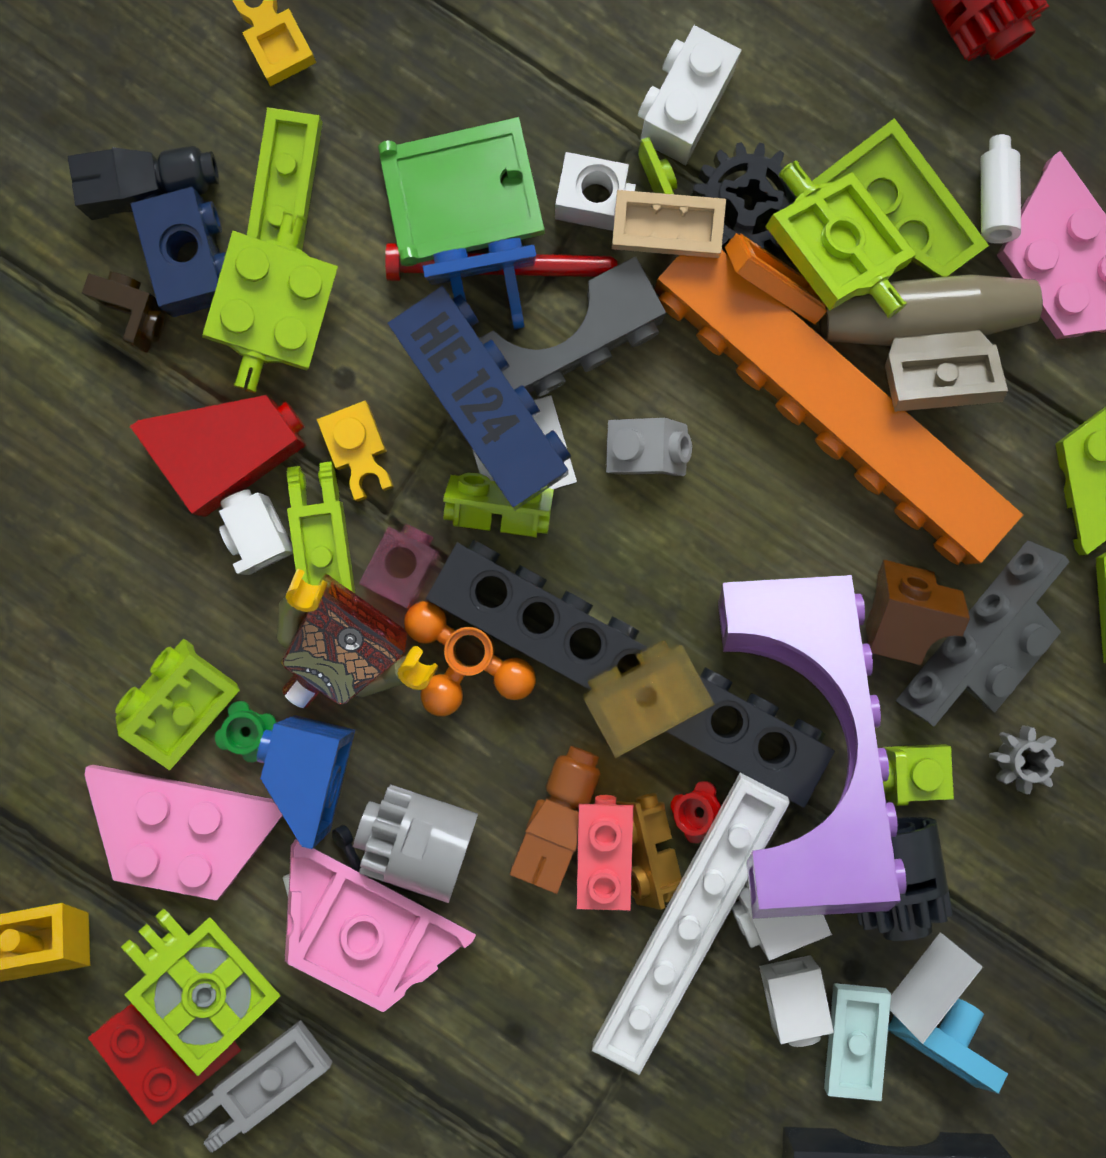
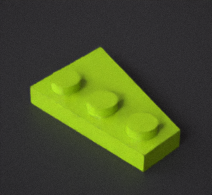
(912, 199)

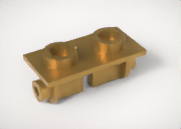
(653, 873)

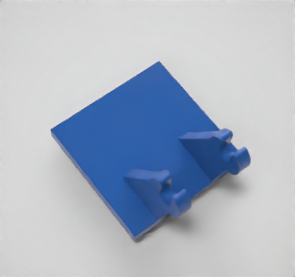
(502, 255)

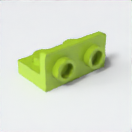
(173, 704)

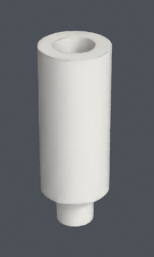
(1000, 191)

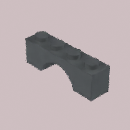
(619, 311)

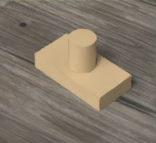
(668, 224)

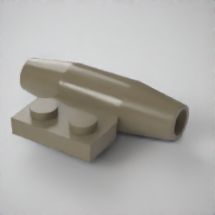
(940, 335)

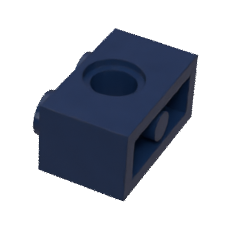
(163, 228)

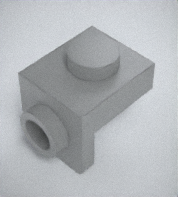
(648, 447)

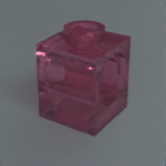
(379, 575)

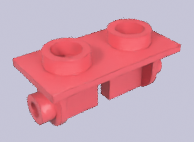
(604, 855)

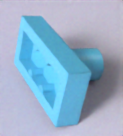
(950, 1045)

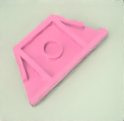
(1063, 250)
(176, 831)
(361, 931)

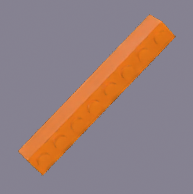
(839, 405)

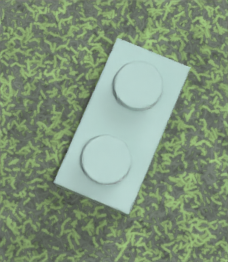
(858, 1042)

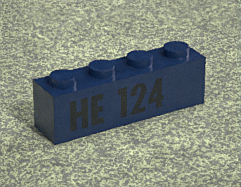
(480, 398)

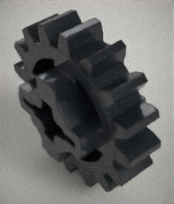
(752, 183)

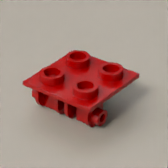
(147, 1063)

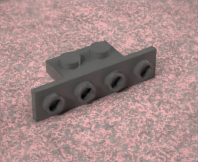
(999, 643)

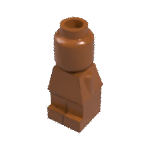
(554, 822)

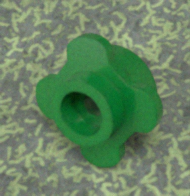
(230, 734)

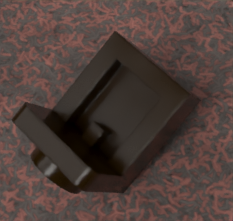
(123, 295)

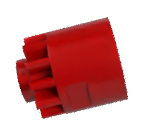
(989, 25)

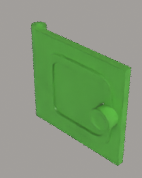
(451, 194)

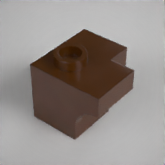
(912, 612)

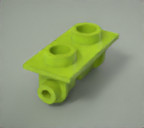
(474, 498)

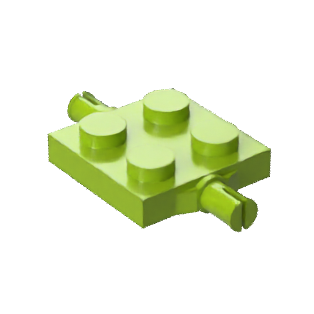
(840, 240)
(269, 301)

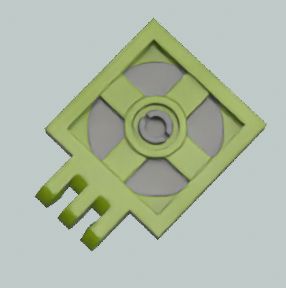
(196, 989)

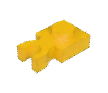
(275, 40)
(354, 442)

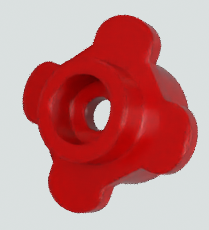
(685, 810)

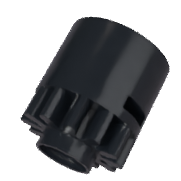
(926, 884)

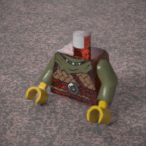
(342, 645)

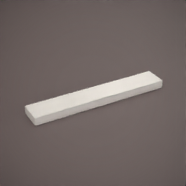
(689, 923)

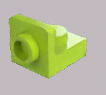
(919, 774)

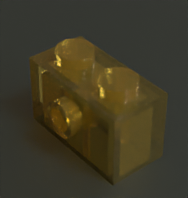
(646, 697)

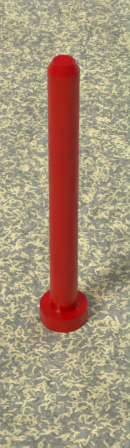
(544, 265)

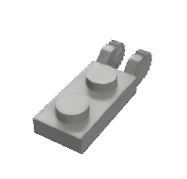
(262, 1084)

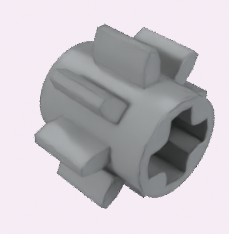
(1040, 758)

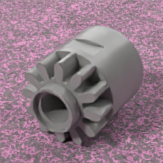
(414, 842)

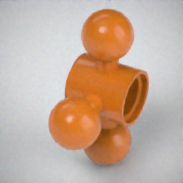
(443, 695)

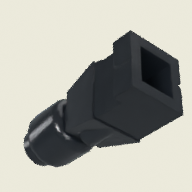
(115, 177)

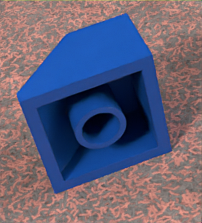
(305, 773)

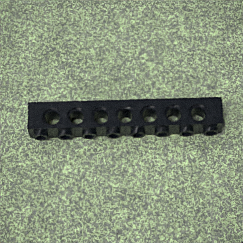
(791, 773)

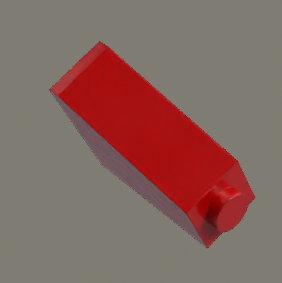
(220, 447)

